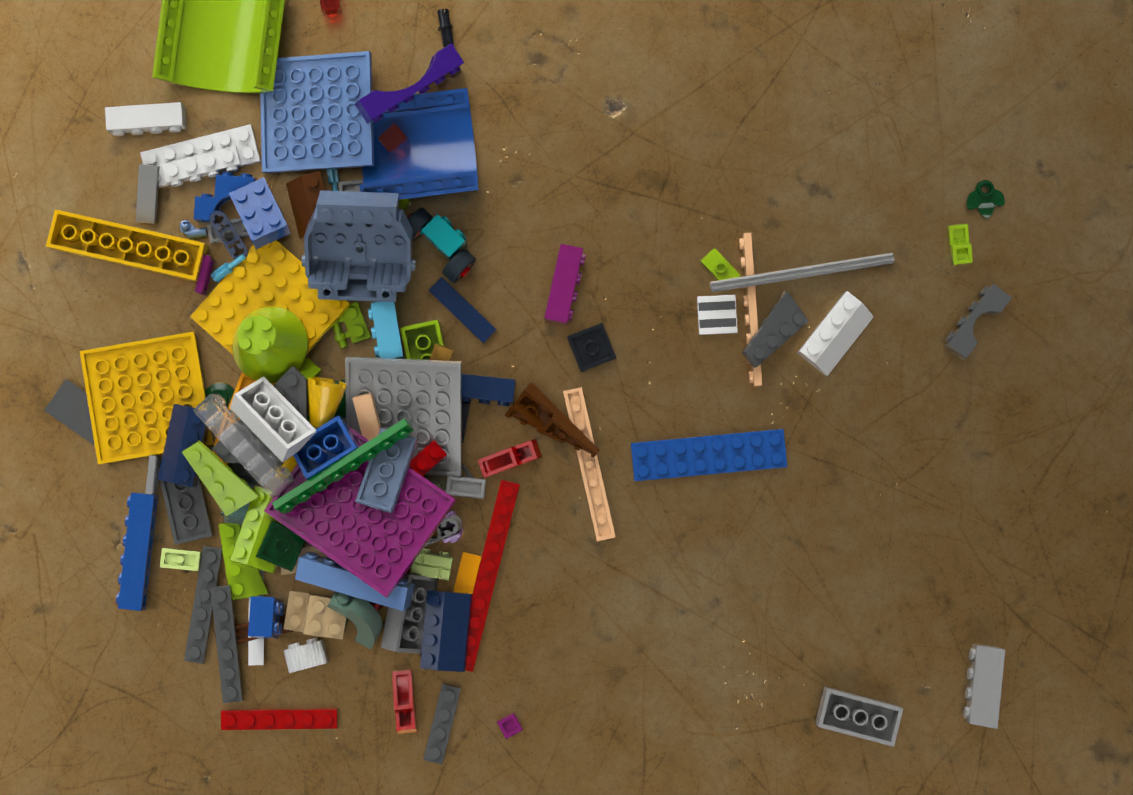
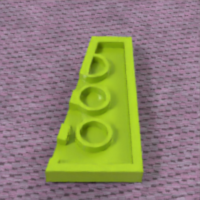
(220, 480)
(243, 579)

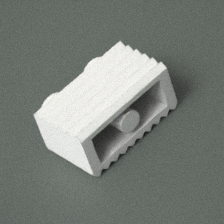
(305, 656)

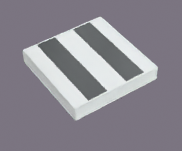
(717, 314)

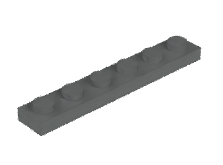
(202, 607)
(226, 644)

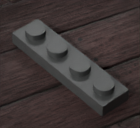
(442, 723)

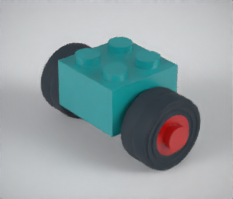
(446, 240)

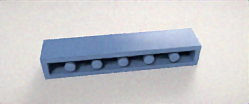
(332, 576)

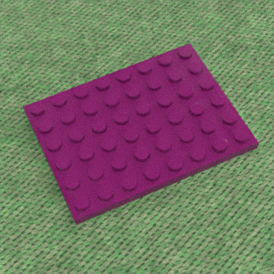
(363, 539)

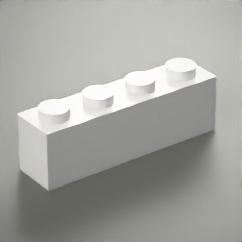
(145, 118)

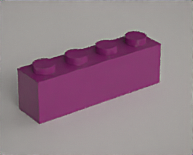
(564, 283)

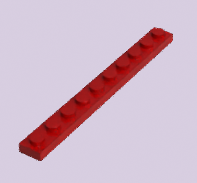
(489, 567)

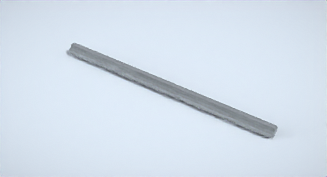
(802, 272)

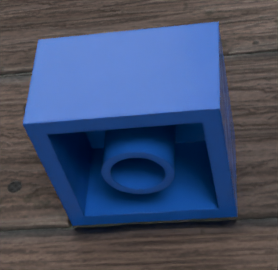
(265, 618)

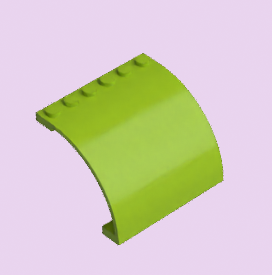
(219, 44)

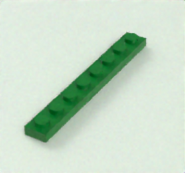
(346, 464)

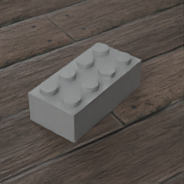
(859, 716)

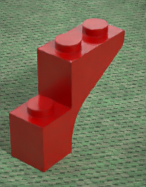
(427, 458)

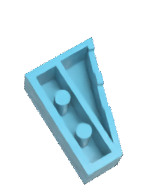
(385, 330)

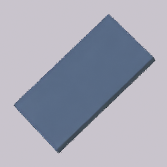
(386, 475)

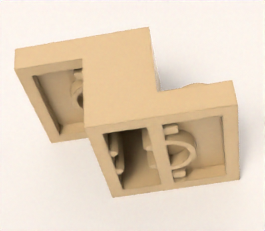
(311, 615)

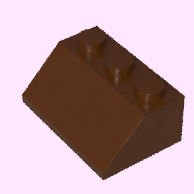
(303, 198)

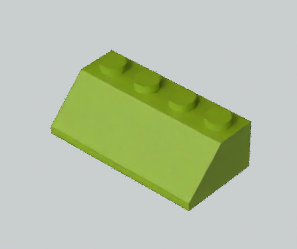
(252, 533)

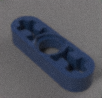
(216, 226)

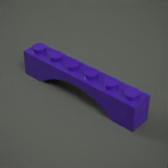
(379, 102)

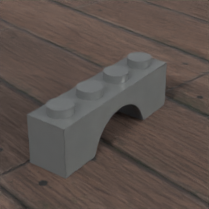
(962, 340)

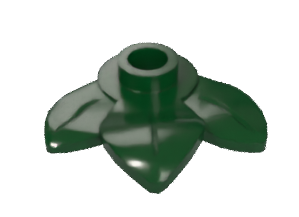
(987, 201)

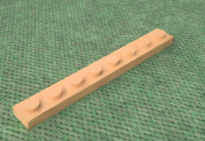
(749, 301)
(590, 467)

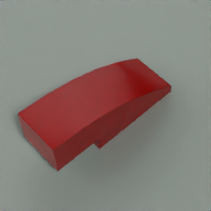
(509, 458)
(404, 702)

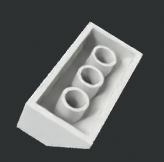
(836, 333)
(272, 418)

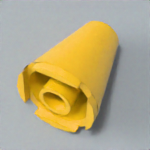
(323, 399)

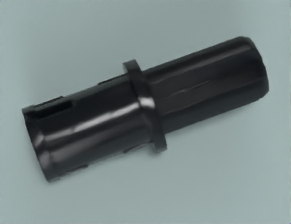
(445, 27)

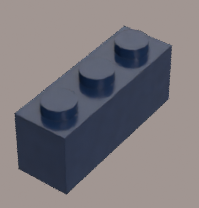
(488, 389)

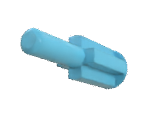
(333, 178)
(225, 269)

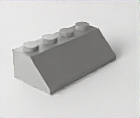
(405, 628)
(984, 686)

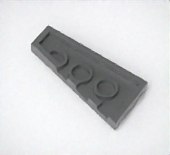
(779, 326)

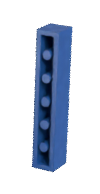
(137, 551)

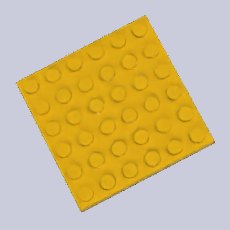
(266, 279)
(134, 393)

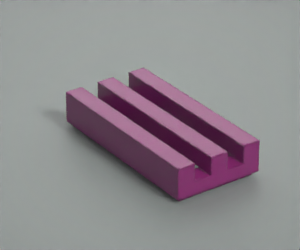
(204, 275)

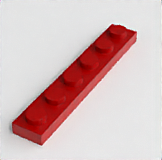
(279, 719)

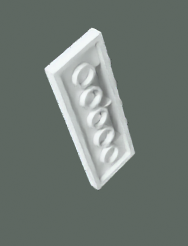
(204, 156)

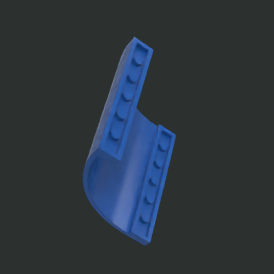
(438, 152)

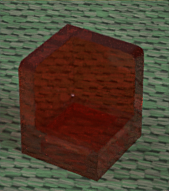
(393, 137)

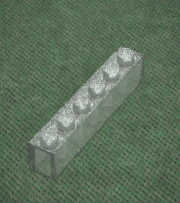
(244, 445)

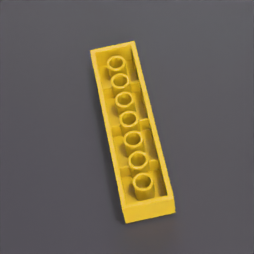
(126, 245)

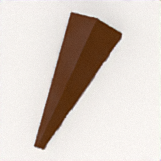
(538, 411)

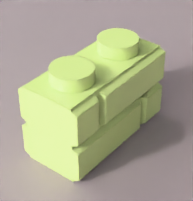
(433, 565)

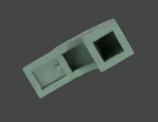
(361, 614)

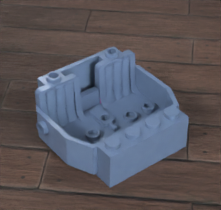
(353, 220)

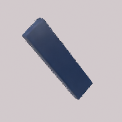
(462, 310)

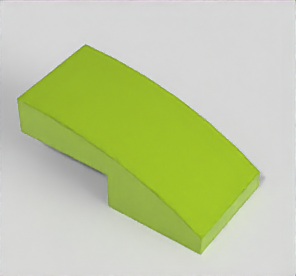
(959, 244)

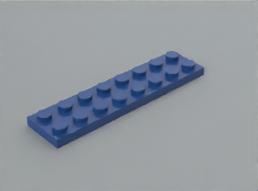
(708, 455)

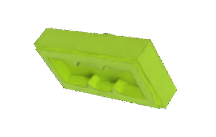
(719, 266)

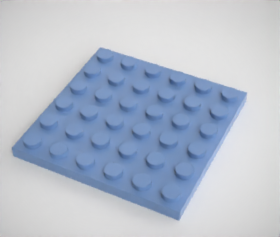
(313, 114)

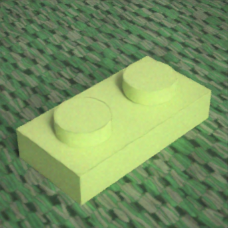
(180, 559)

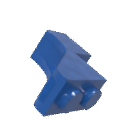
(223, 186)

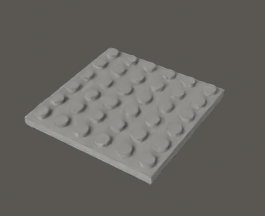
(414, 390)

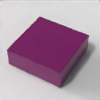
(509, 725)

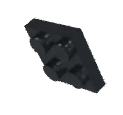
(591, 347)

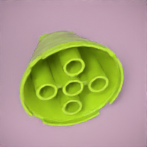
(269, 343)

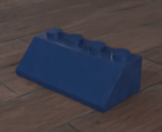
(183, 431)
(446, 631)

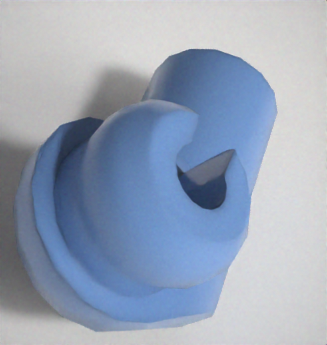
(191, 232)

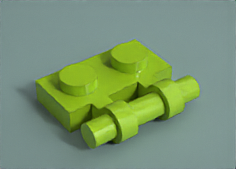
(355, 325)

